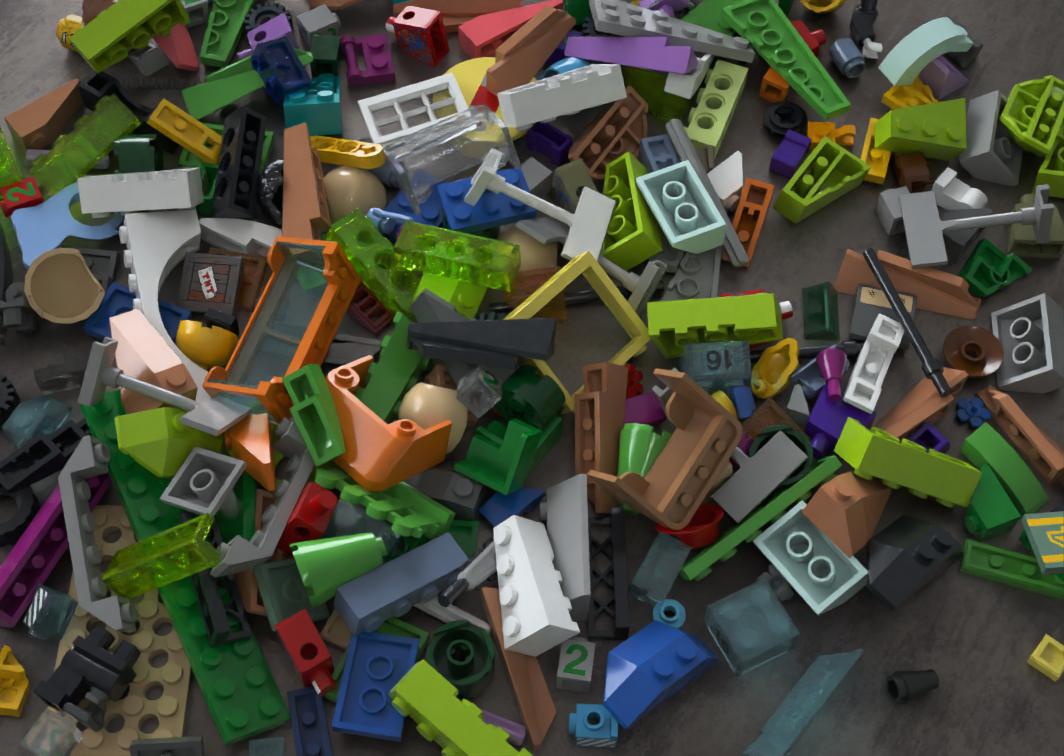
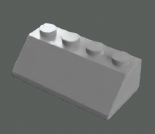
(569, 537)

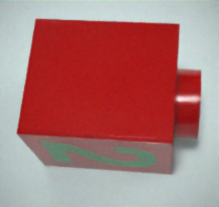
(20, 195)

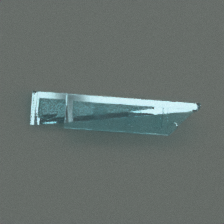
(803, 704)

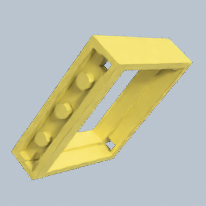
(611, 296)

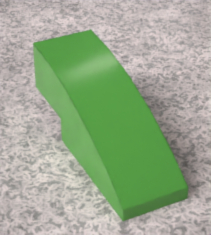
(315, 413)
(1014, 475)

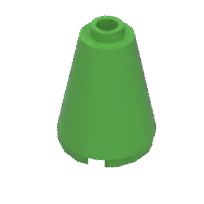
(638, 452)
(336, 561)

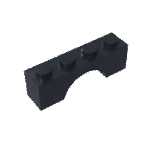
(101, 84)

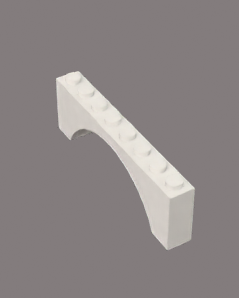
(154, 248)

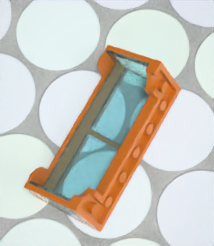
(289, 325)

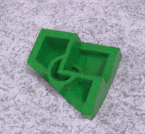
(991, 269)

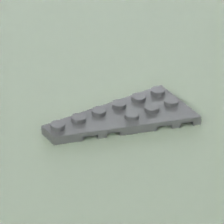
(635, 21)

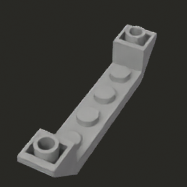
(86, 462)
(244, 555)

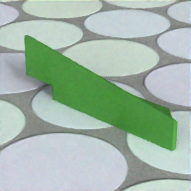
(228, 86)

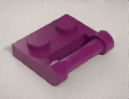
(376, 57)

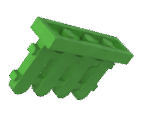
(400, 504)

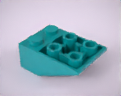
(317, 106)

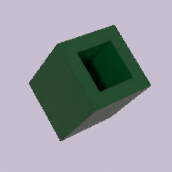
(326, 55)

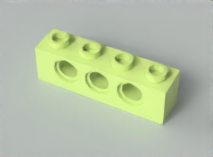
(716, 105)

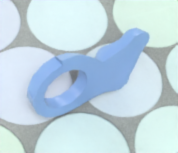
(50, 224)

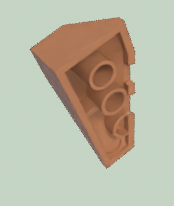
(848, 510)

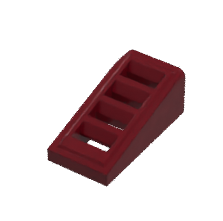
(369, 299)

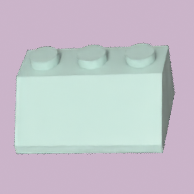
(683, 208)
(811, 561)

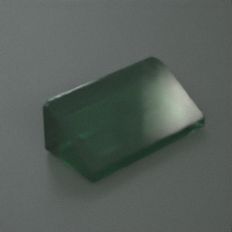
(821, 312)

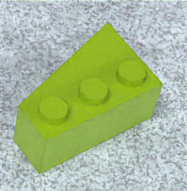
(930, 128)
(820, 180)

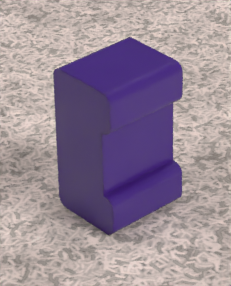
(549, 142)
(790, 154)

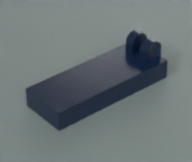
(309, 723)

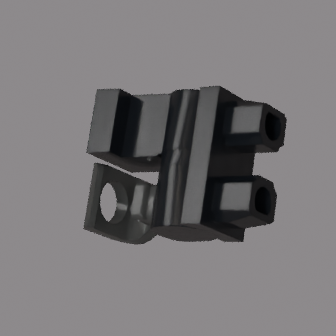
(94, 668)

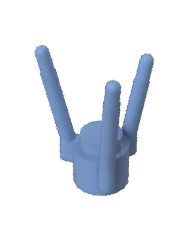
(385, 221)

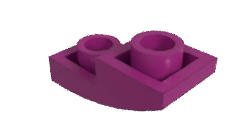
(644, 410)

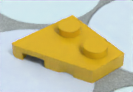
(908, 95)

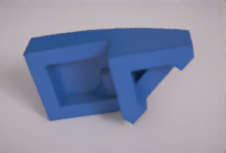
(743, 402)
(502, 507)

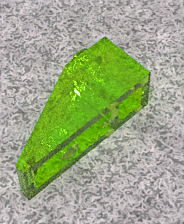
(651, 87)

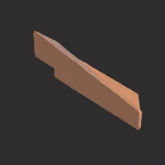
(458, 11)
(528, 50)
(303, 187)
(934, 288)
(921, 405)
(598, 427)
(1030, 438)
(523, 677)

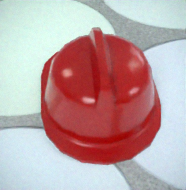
(701, 529)

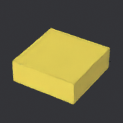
(1048, 658)

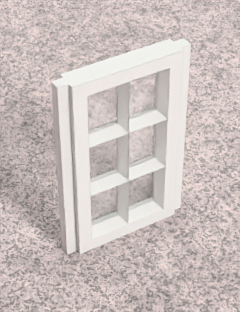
(411, 108)

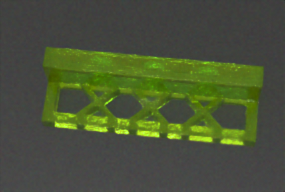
(162, 558)

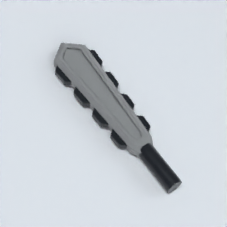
(473, 573)

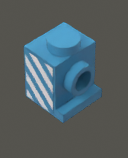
(599, 735)

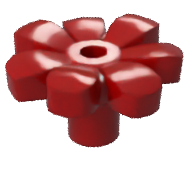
(633, 387)

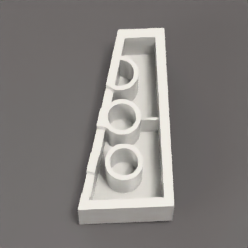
(561, 95)
(140, 191)
(529, 589)

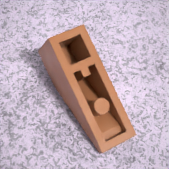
(44, 118)

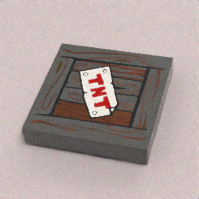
(210, 283)

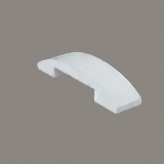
(872, 364)

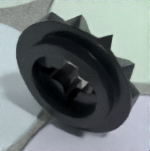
(782, 110)

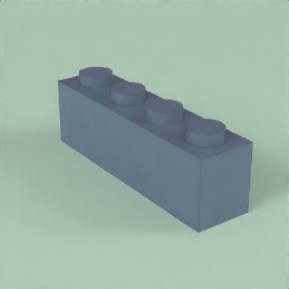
(399, 584)

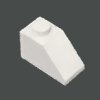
(728, 181)

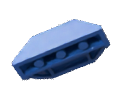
(652, 669)

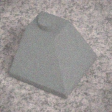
(203, 481)

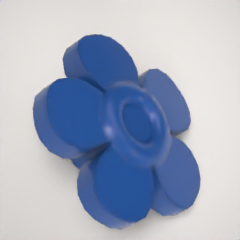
(972, 411)

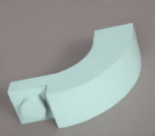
(922, 47)

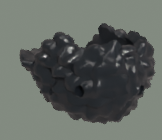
(270, 191)

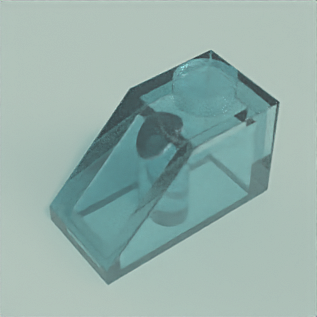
(34, 417)

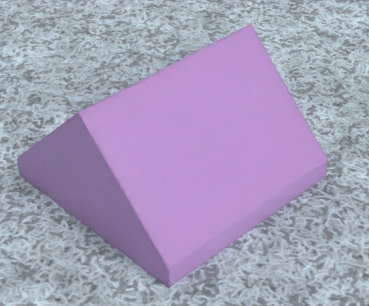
(942, 77)

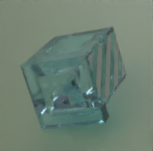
(56, 621)

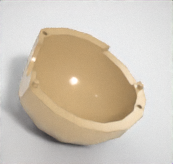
(353, 189)
(532, 252)
(62, 287)
(433, 404)

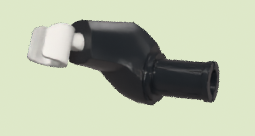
(862, 30)

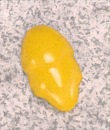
(775, 369)

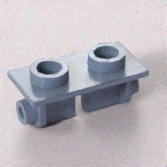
(811, 378)

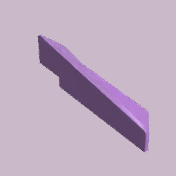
(639, 52)

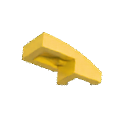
(13, 684)

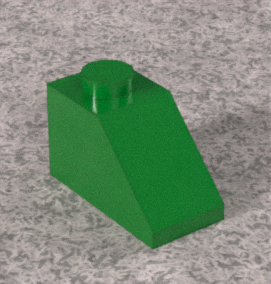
(990, 508)

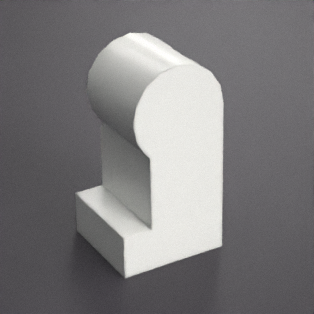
(955, 194)

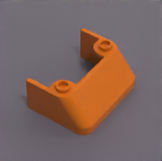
(380, 452)

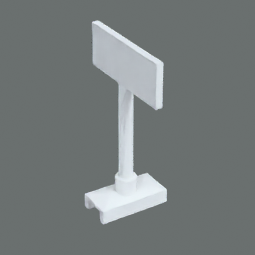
(586, 225)

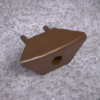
(912, 171)

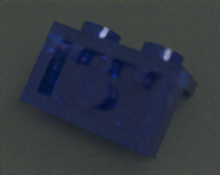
(279, 68)

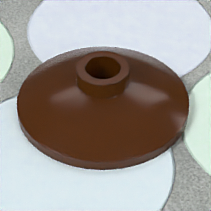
(975, 342)

